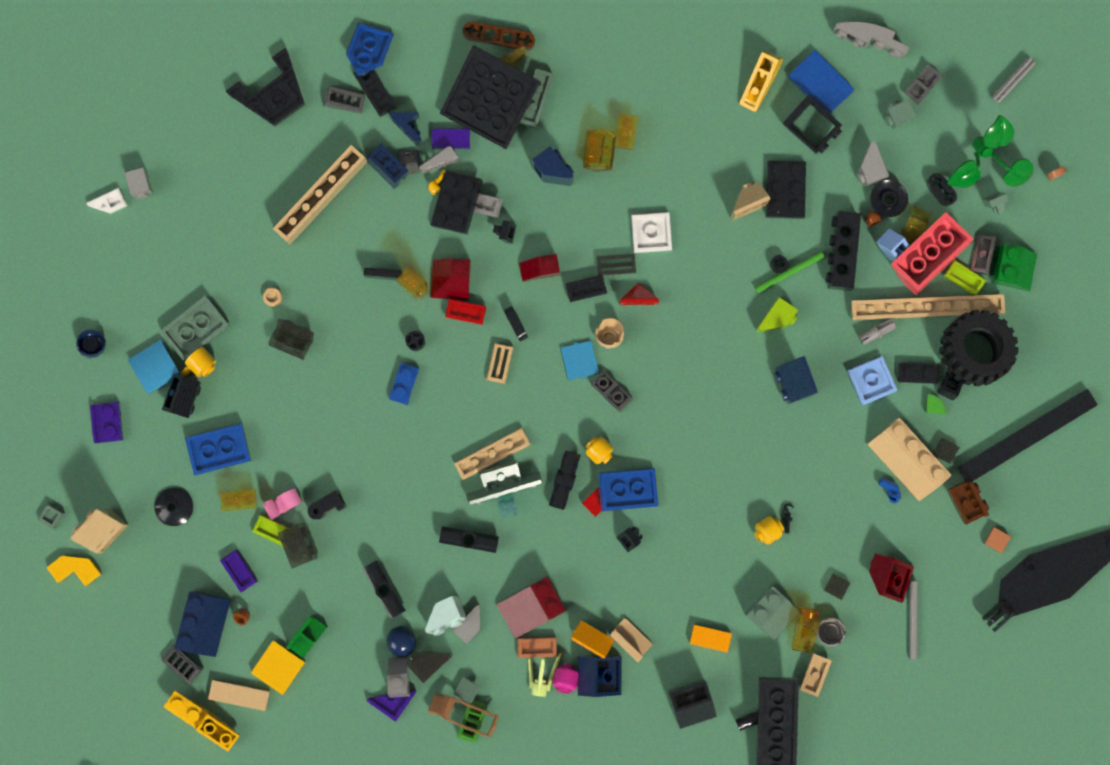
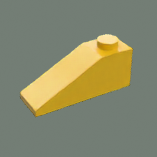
(761, 80)

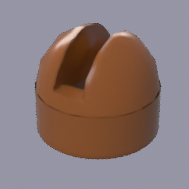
(872, 218)
(241, 616)

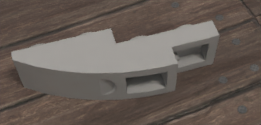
(864, 33)

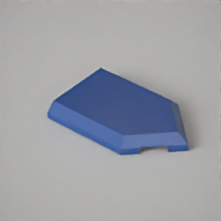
(368, 48)

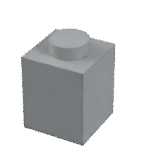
(139, 183)

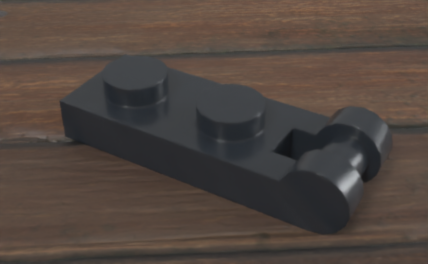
(376, 93)

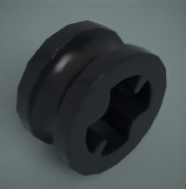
(780, 269)

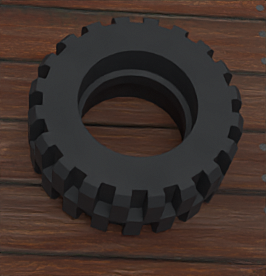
(995, 332)

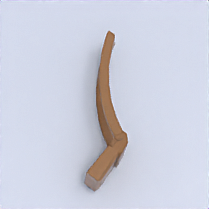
(443, 705)

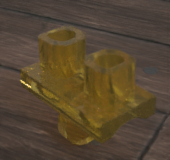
(626, 131)
(238, 500)

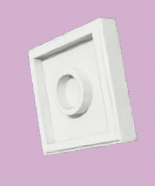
(651, 232)

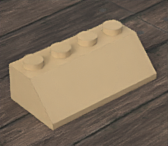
(909, 459)

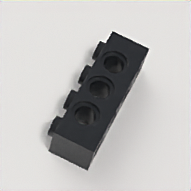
(851, 222)

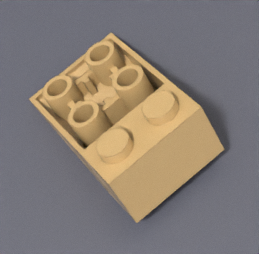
(98, 530)

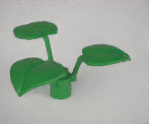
(998, 134)

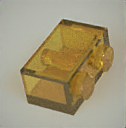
(599, 150)
(413, 284)

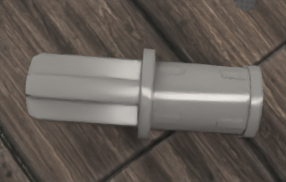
(877, 331)

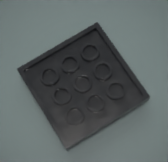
(490, 97)

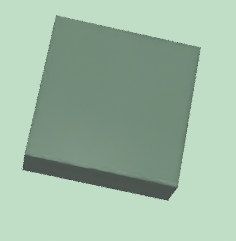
(51, 516)
(467, 690)

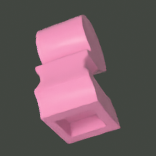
(282, 503)

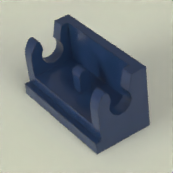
(387, 166)

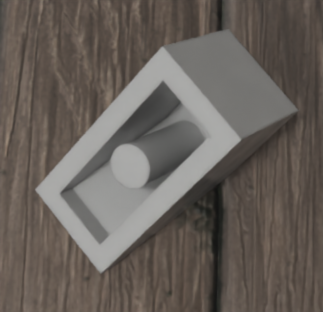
(872, 167)
(398, 677)

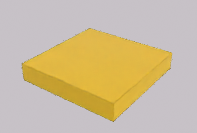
(278, 667)

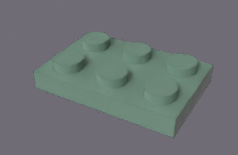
(195, 328)

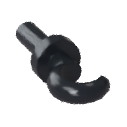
(787, 519)

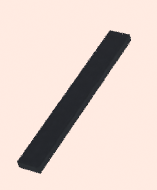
(1027, 436)

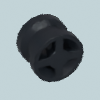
(413, 338)

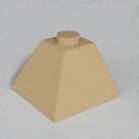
(749, 200)

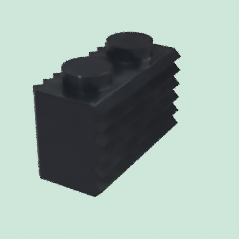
(181, 395)

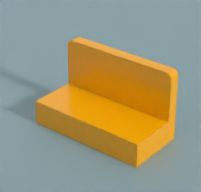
(592, 639)

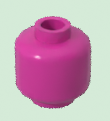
(565, 679)

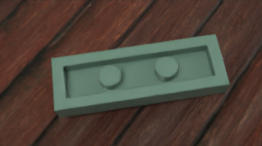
(534, 111)

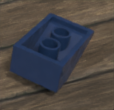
(795, 380)

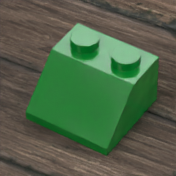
(1014, 267)

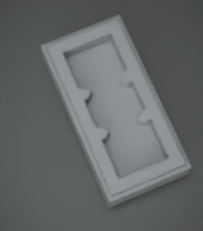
(488, 205)

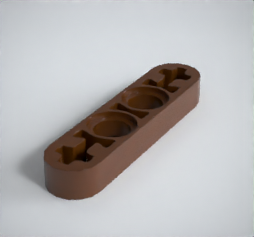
(498, 38)

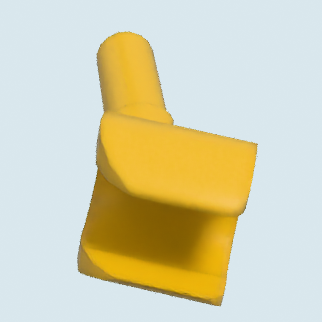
(434, 188)

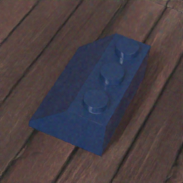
(202, 624)

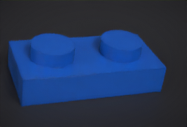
(404, 384)

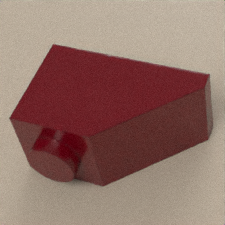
(540, 268)

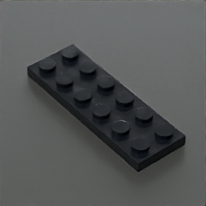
(777, 721)

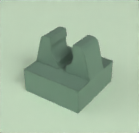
(996, 202)

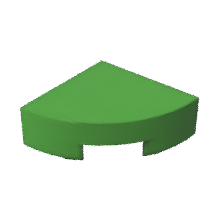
(934, 405)

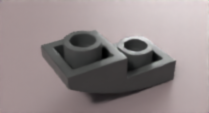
(611, 391)

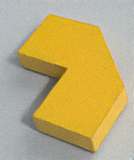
(66, 565)

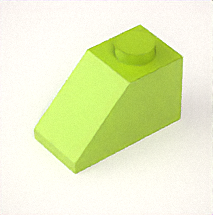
(778, 317)

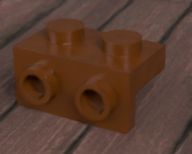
(968, 501)

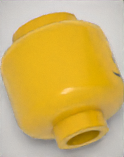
(599, 450)
(768, 530)

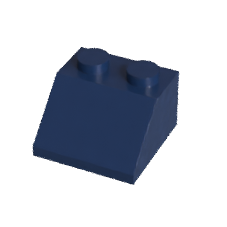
(599, 676)

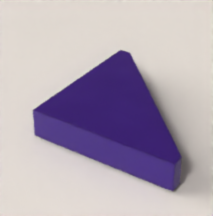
(391, 706)

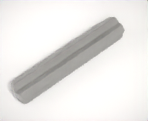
(1013, 80)

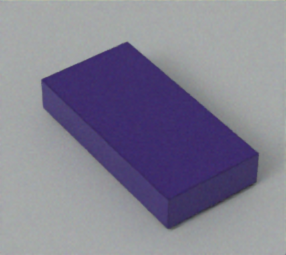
(451, 137)
(238, 571)

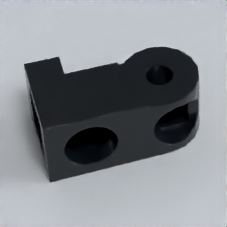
(322, 506)

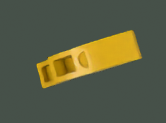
(201, 719)

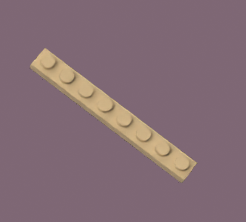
(925, 307)

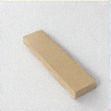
(492, 453)

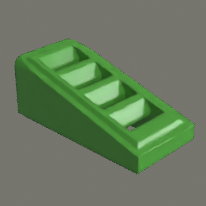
(468, 737)

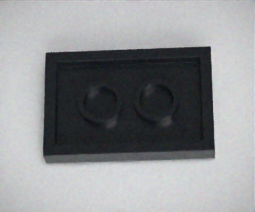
(786, 189)
(456, 202)

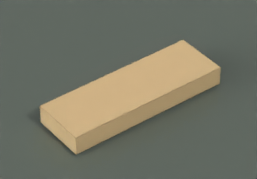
(239, 695)

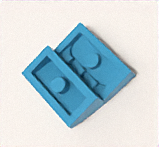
(154, 366)

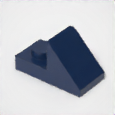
(403, 121)

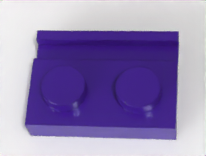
(106, 422)

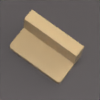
(631, 639)

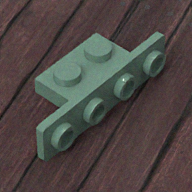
(501, 481)

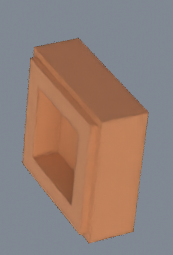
(997, 540)

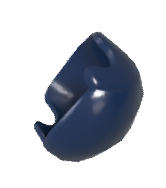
(91, 343)
(401, 641)

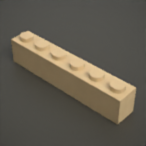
(320, 194)

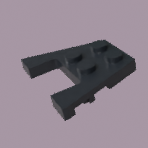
(278, 98)

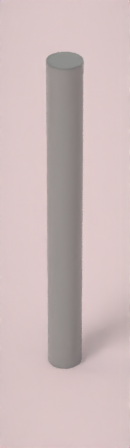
(913, 618)

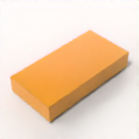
(710, 638)

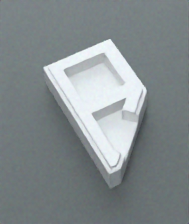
(109, 202)

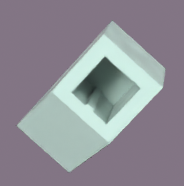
(445, 614)

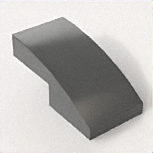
(923, 84)

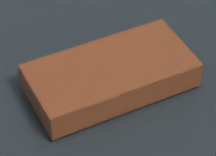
(537, 647)

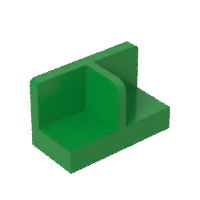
(307, 636)

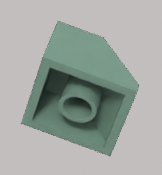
(772, 612)

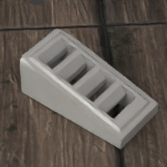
(441, 159)

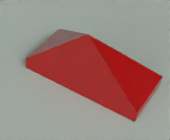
(639, 296)

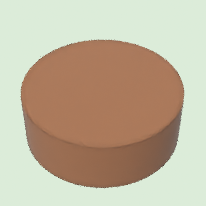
(1056, 173)

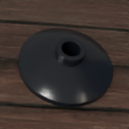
(895, 192)
(183, 508)

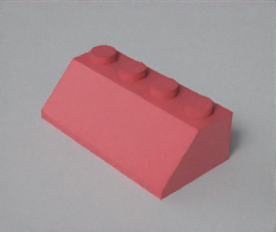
(931, 253)

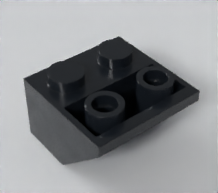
(692, 703)

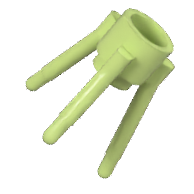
(539, 686)

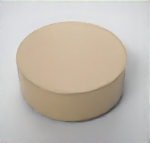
(272, 297)

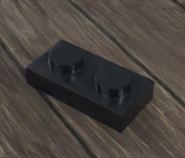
(918, 373)

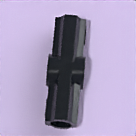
(564, 480)
(456, 537)
(377, 578)

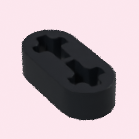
(937, 192)
(515, 323)

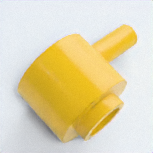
(199, 363)

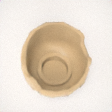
(610, 333)

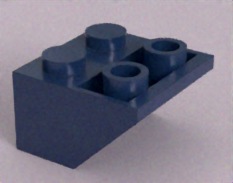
(551, 168)

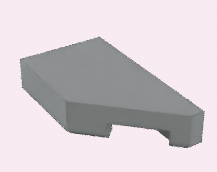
(469, 626)

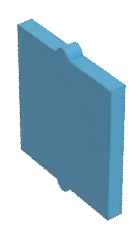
(579, 360)

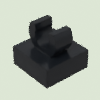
(506, 231)
(629, 539)

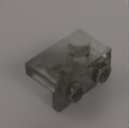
(291, 338)
(298, 545)

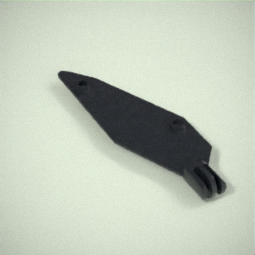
(1050, 576)

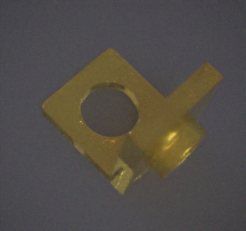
(915, 225)

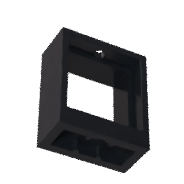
(834, 133)

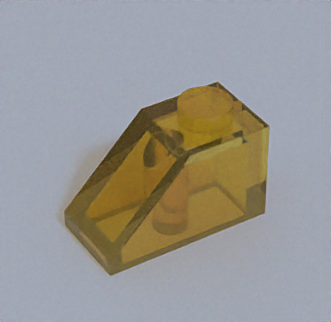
(805, 629)

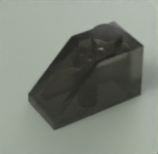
(427, 663)

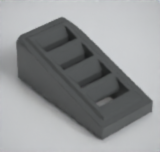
(342, 106)
(191, 663)

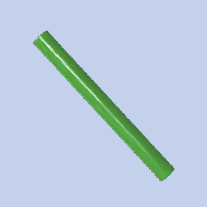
(790, 271)

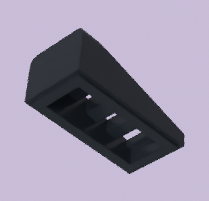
(949, 389)

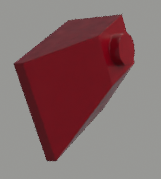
(451, 279)
(890, 576)

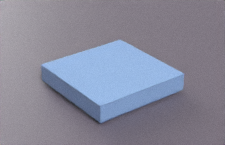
(872, 380)

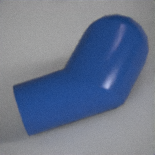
(892, 489)

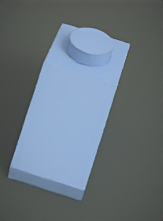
(892, 244)

